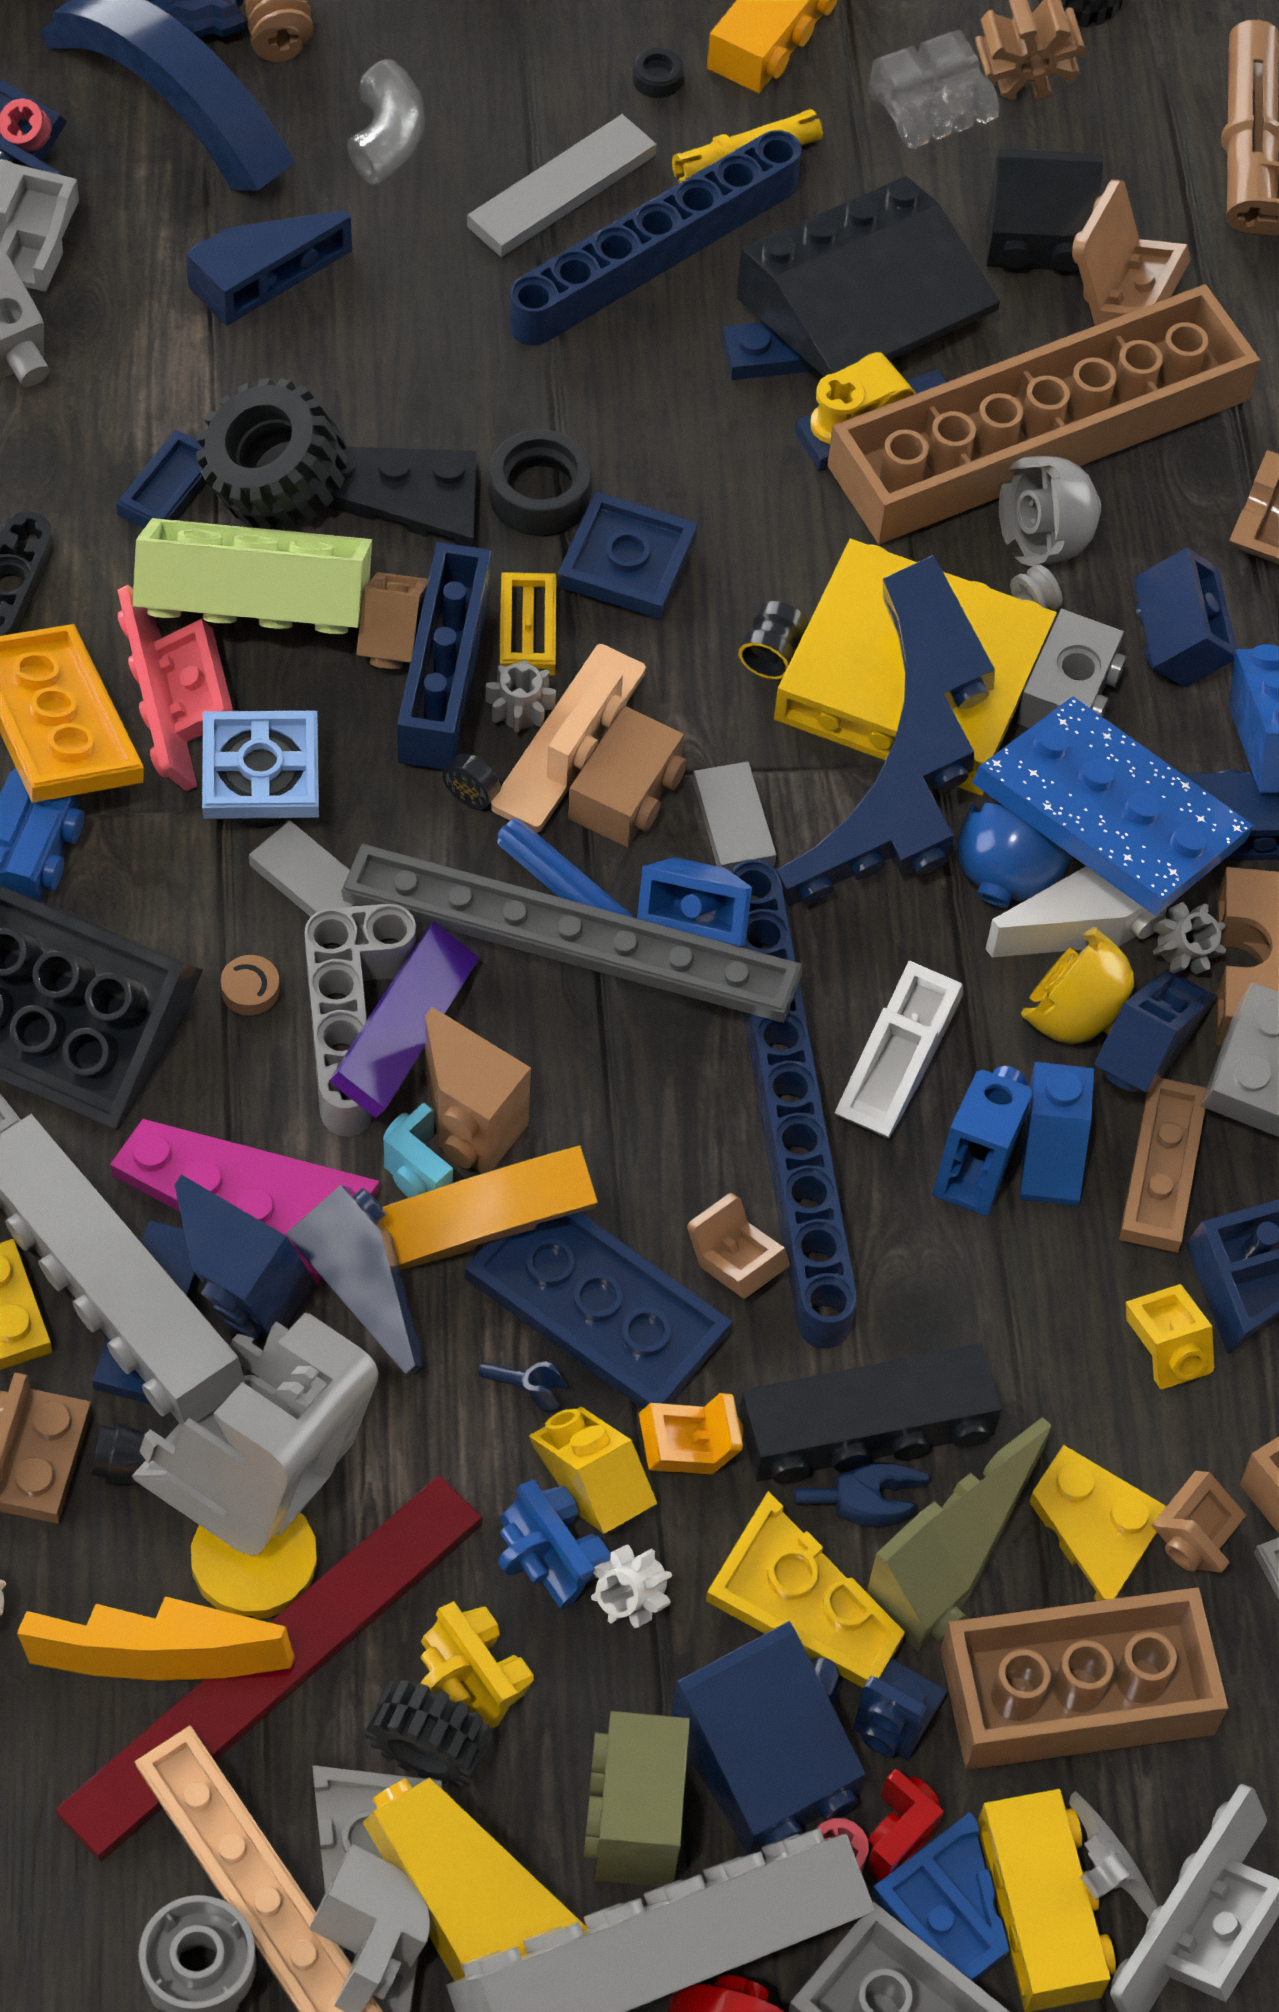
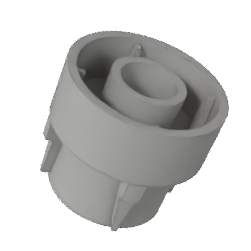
(190, 1925)

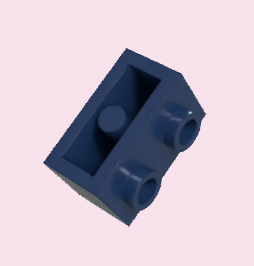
(1185, 617)

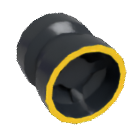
(775, 637)

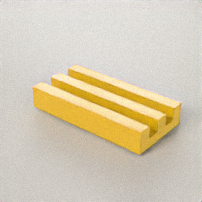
(528, 581)

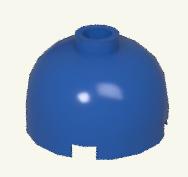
(1007, 856)

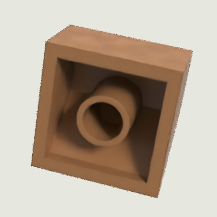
(475, 1093)

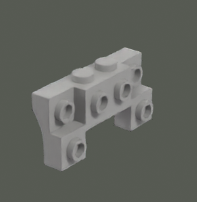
(34, 219)

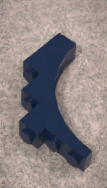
(930, 750)

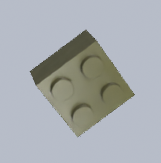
(641, 1784)

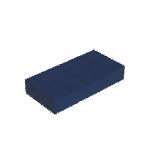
(165, 483)

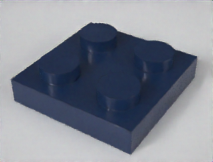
(627, 554)

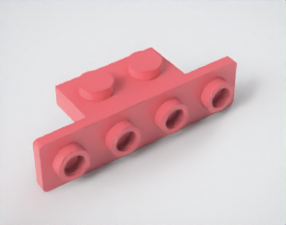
(178, 683)

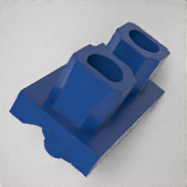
(544, 1545)

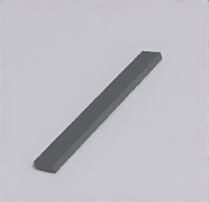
(575, 933)

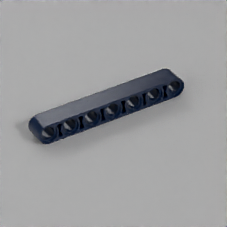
(654, 237)

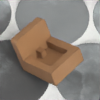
(734, 1248)
(1199, 1524)

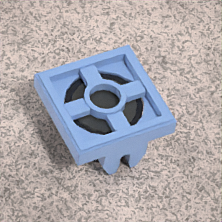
(257, 766)

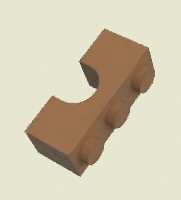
(1251, 915)

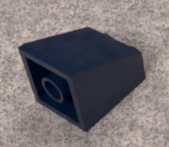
(768, 1740)

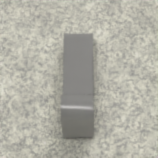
(343, 971)

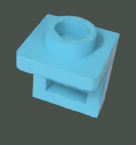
(407, 1157)

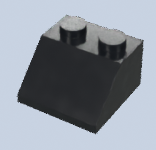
(1040, 207)

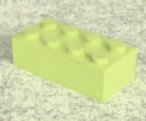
(251, 574)

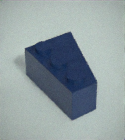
(1239, 1270)

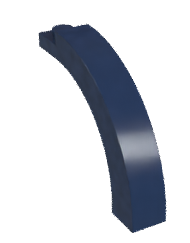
(185, 75)

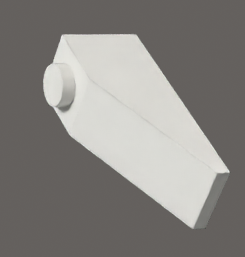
(1064, 913)

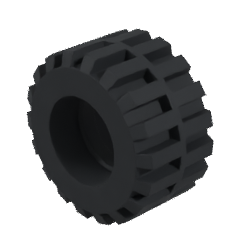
(247, 430)

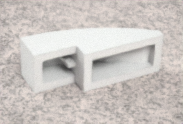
(900, 1049)

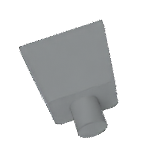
(19, 329)

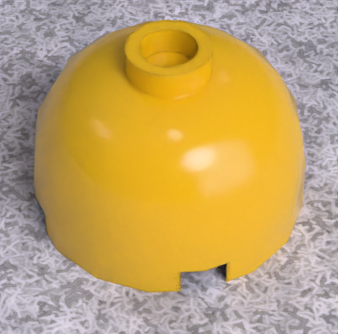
(1082, 991)

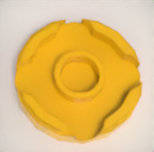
(255, 1583)

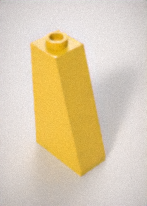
(471, 1884)

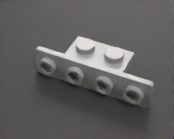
(1211, 1917)

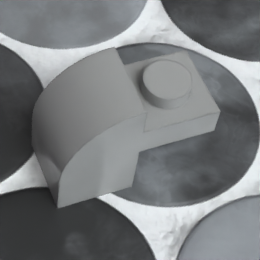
(379, 1917)

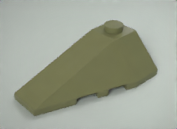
(939, 1555)

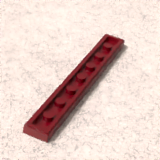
(318, 1627)

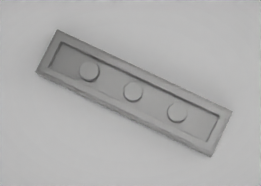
(561, 185)

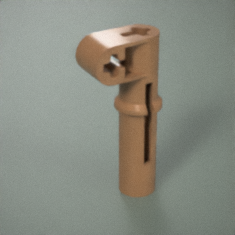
(1253, 175)

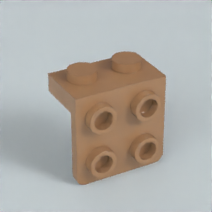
(1117, 266)

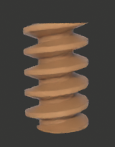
(279, 28)

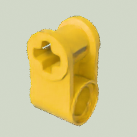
(856, 391)

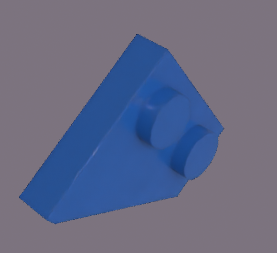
(949, 1900)

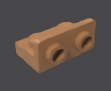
(38, 1449)

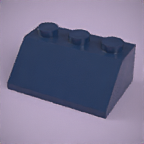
(241, 1262)

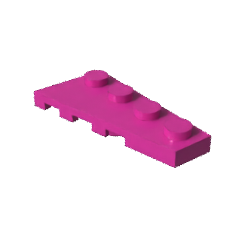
(254, 1180)

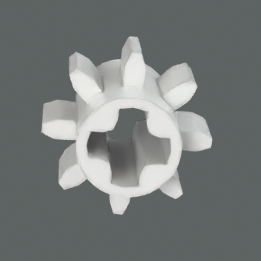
(631, 1586)

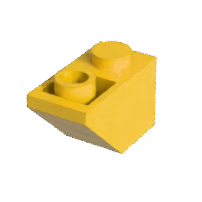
(595, 1467)

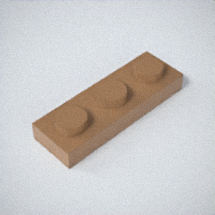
(1163, 1165)

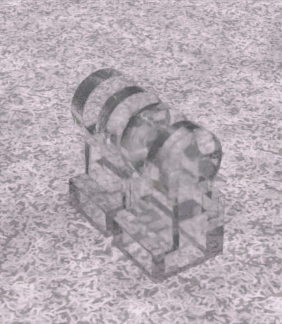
(933, 89)

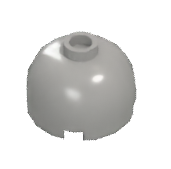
(1048, 509)

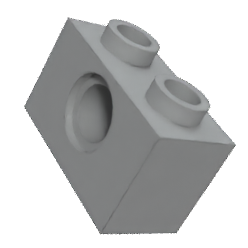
(1074, 650)

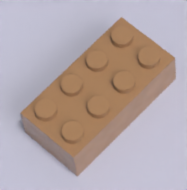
(1082, 1678)

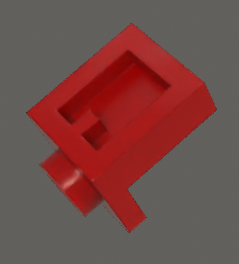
(903, 1837)

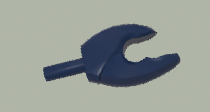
(859, 1496)

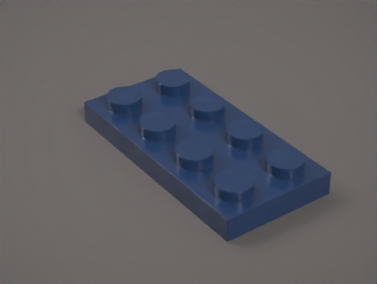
(602, 1305)

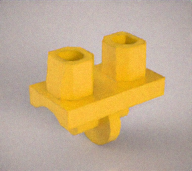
(466, 1669)

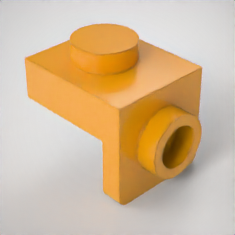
(691, 1436)

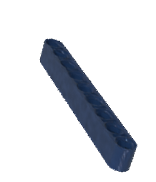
(796, 1125)

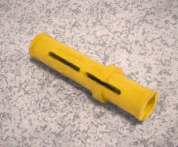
(722, 145)

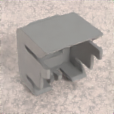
(271, 1441)

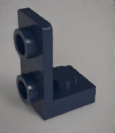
(897, 1710)

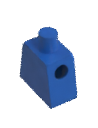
(991, 1117)

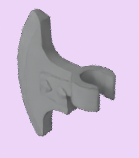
(1111, 1860)

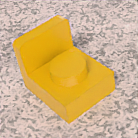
(1173, 1334)

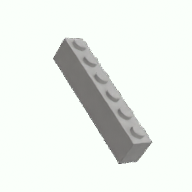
(112, 1278)

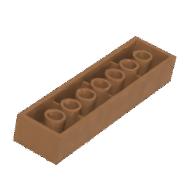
(1059, 400)

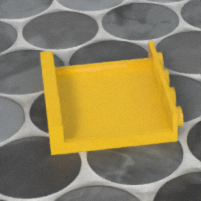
(850, 665)

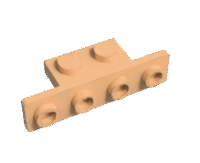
(568, 737)

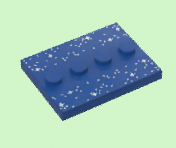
(1113, 805)

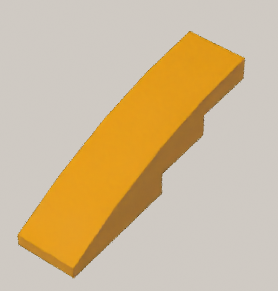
(489, 1207)
(178, 1645)

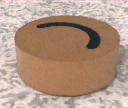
(250, 985)

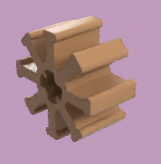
(1030, 47)

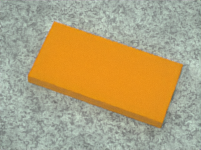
(61, 717)

